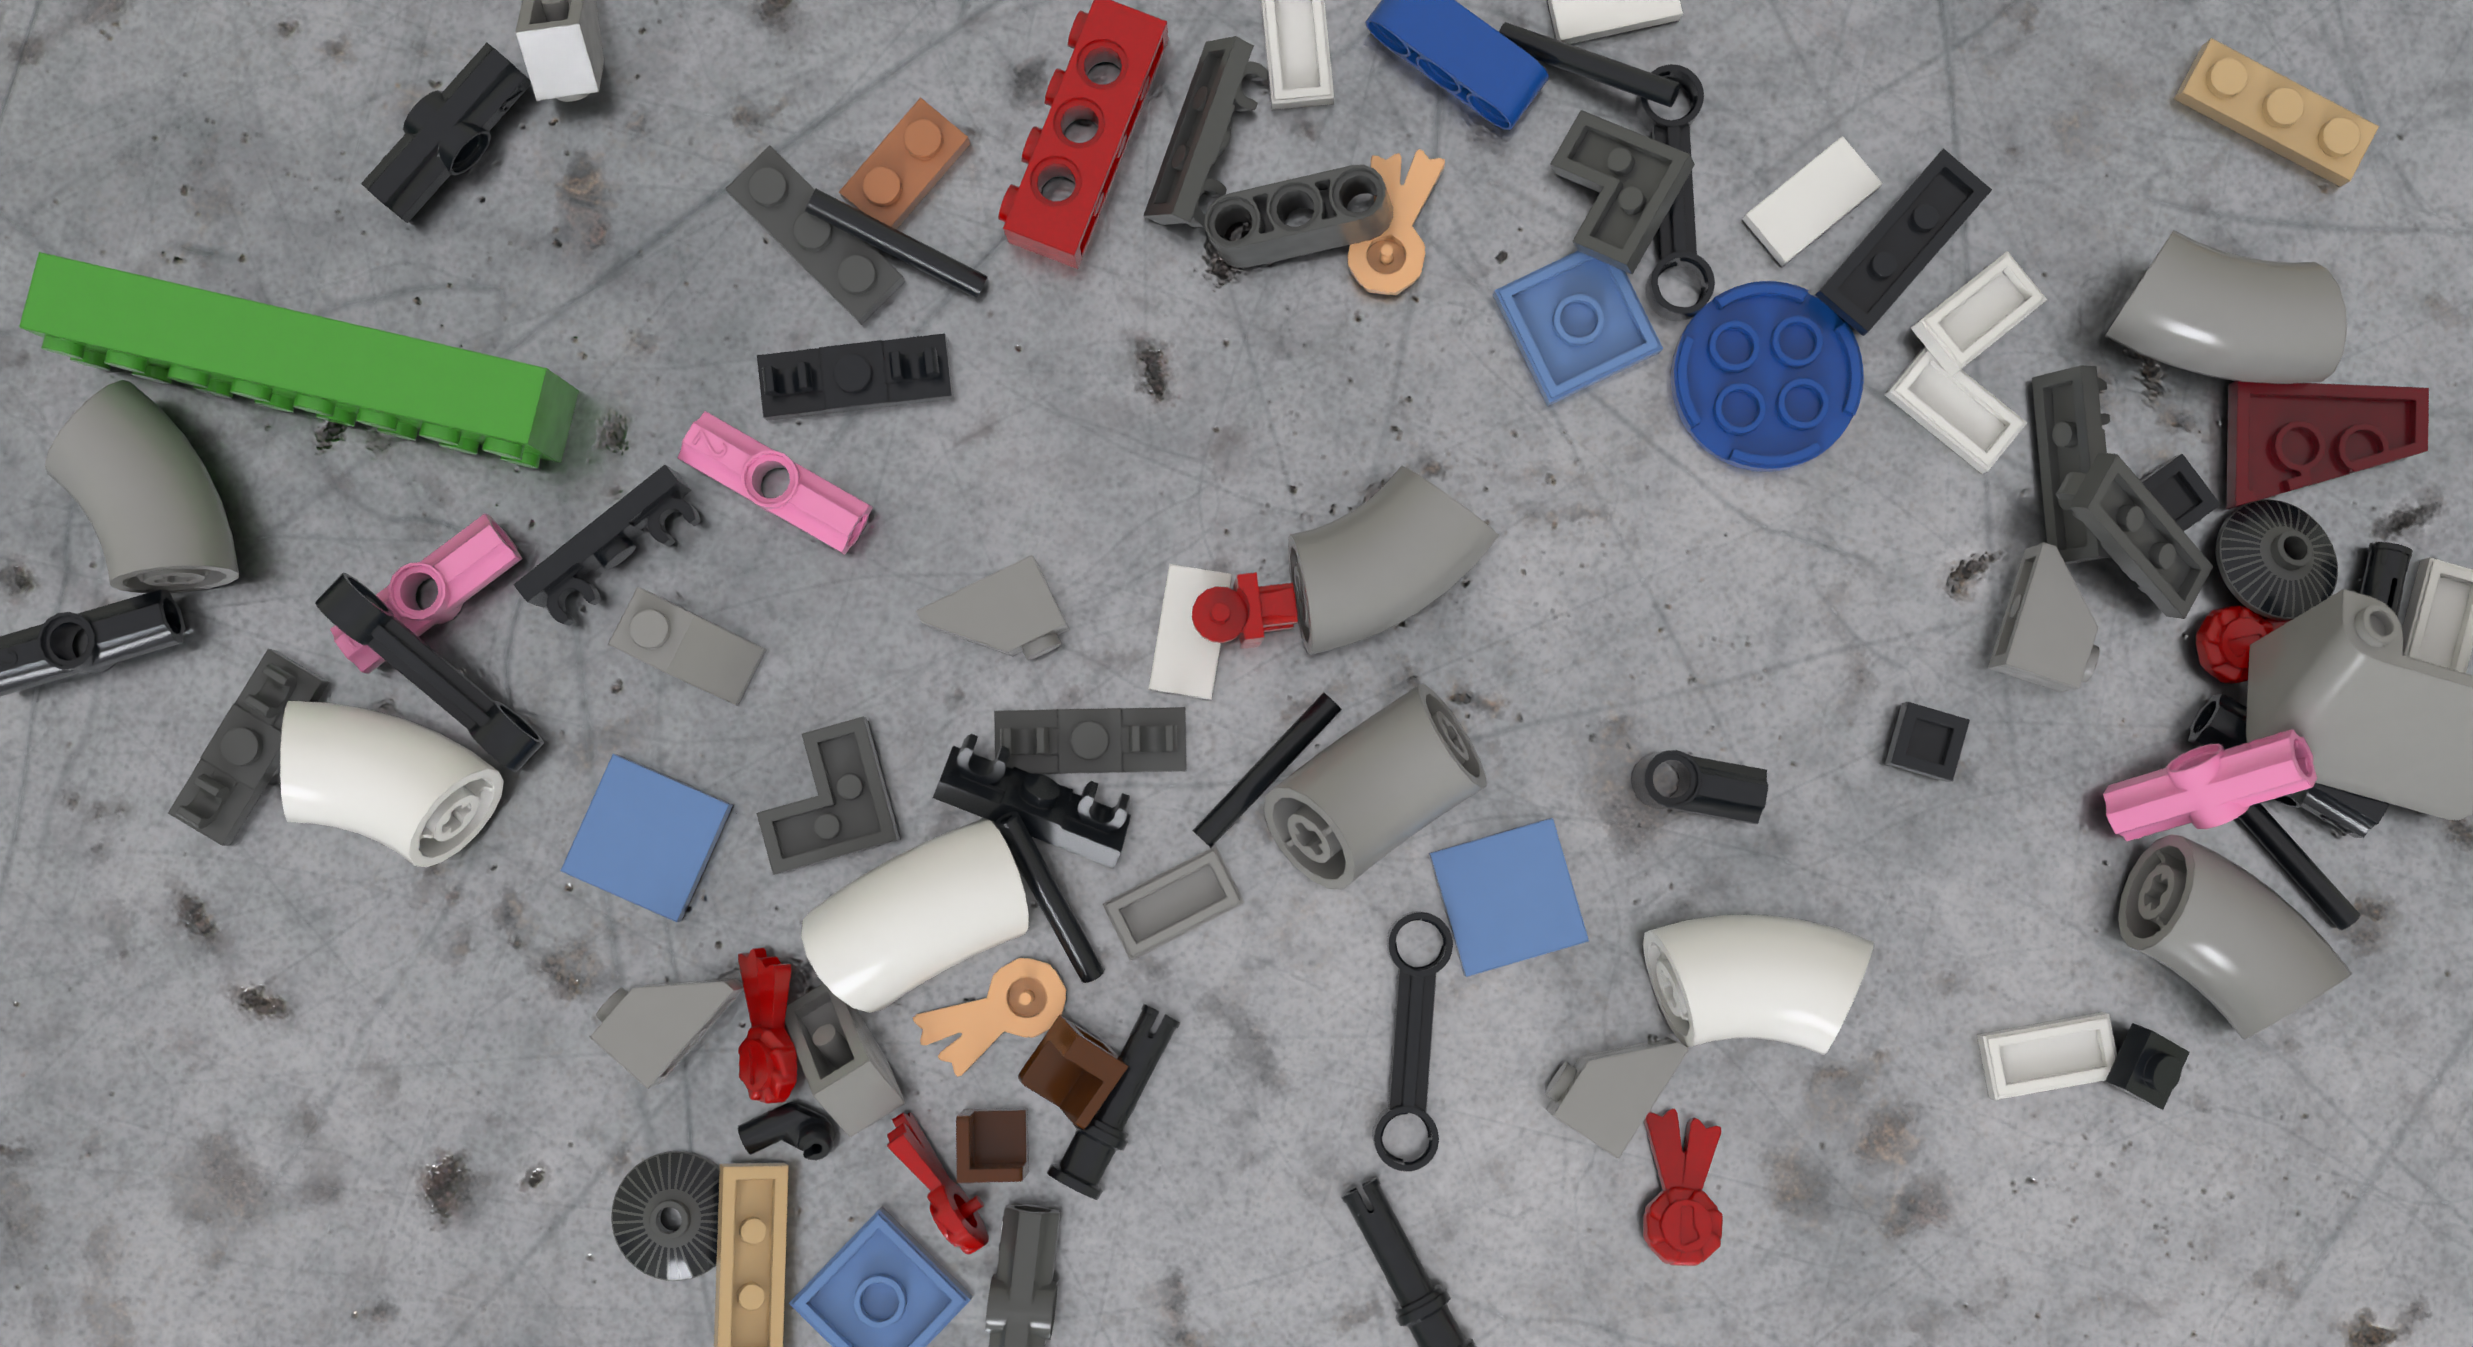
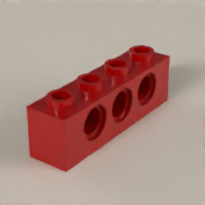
(1103, 35)

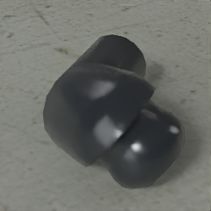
(793, 1125)

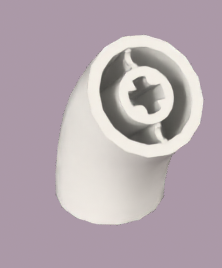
(384, 780)
(916, 916)
(1755, 978)

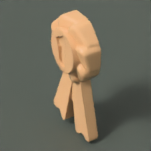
(1397, 256)
(1020, 1000)

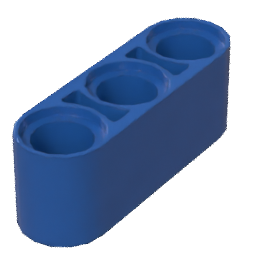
(1461, 55)

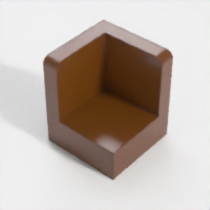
(1073, 1071)
(992, 1145)

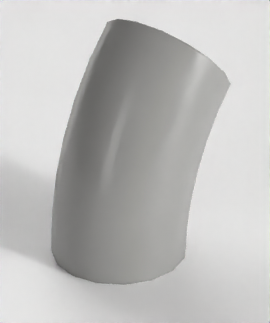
(2235, 316)
(143, 494)
(1382, 561)
(1373, 789)
(2225, 934)

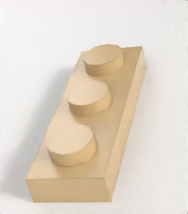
(2276, 112)
(751, 1255)

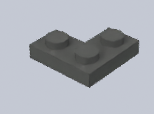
(1635, 184)
(850, 805)

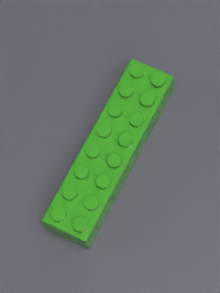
(299, 361)

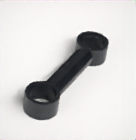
(1678, 228)
(372, 623)
(1412, 1042)

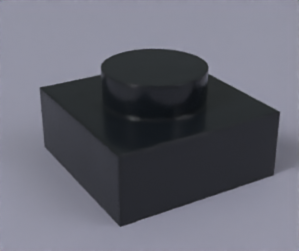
(2181, 491)
(1927, 741)
(2147, 1066)

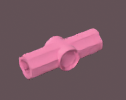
(742, 463)
(460, 571)
(2210, 785)

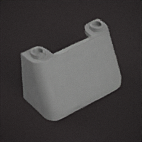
(2365, 709)

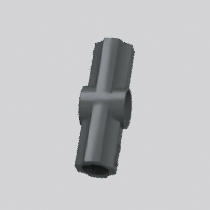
(1023, 1289)

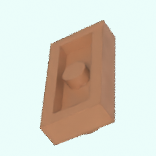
(905, 165)

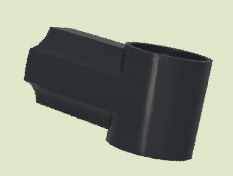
(1704, 786)

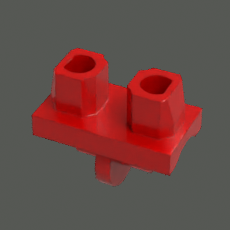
(1246, 610)

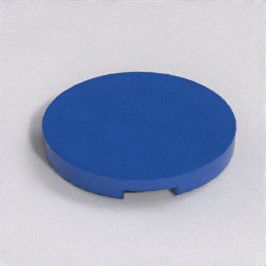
(1766, 376)

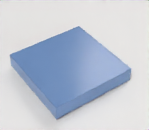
(1576, 324)
(646, 838)
(1508, 897)
(881, 1291)

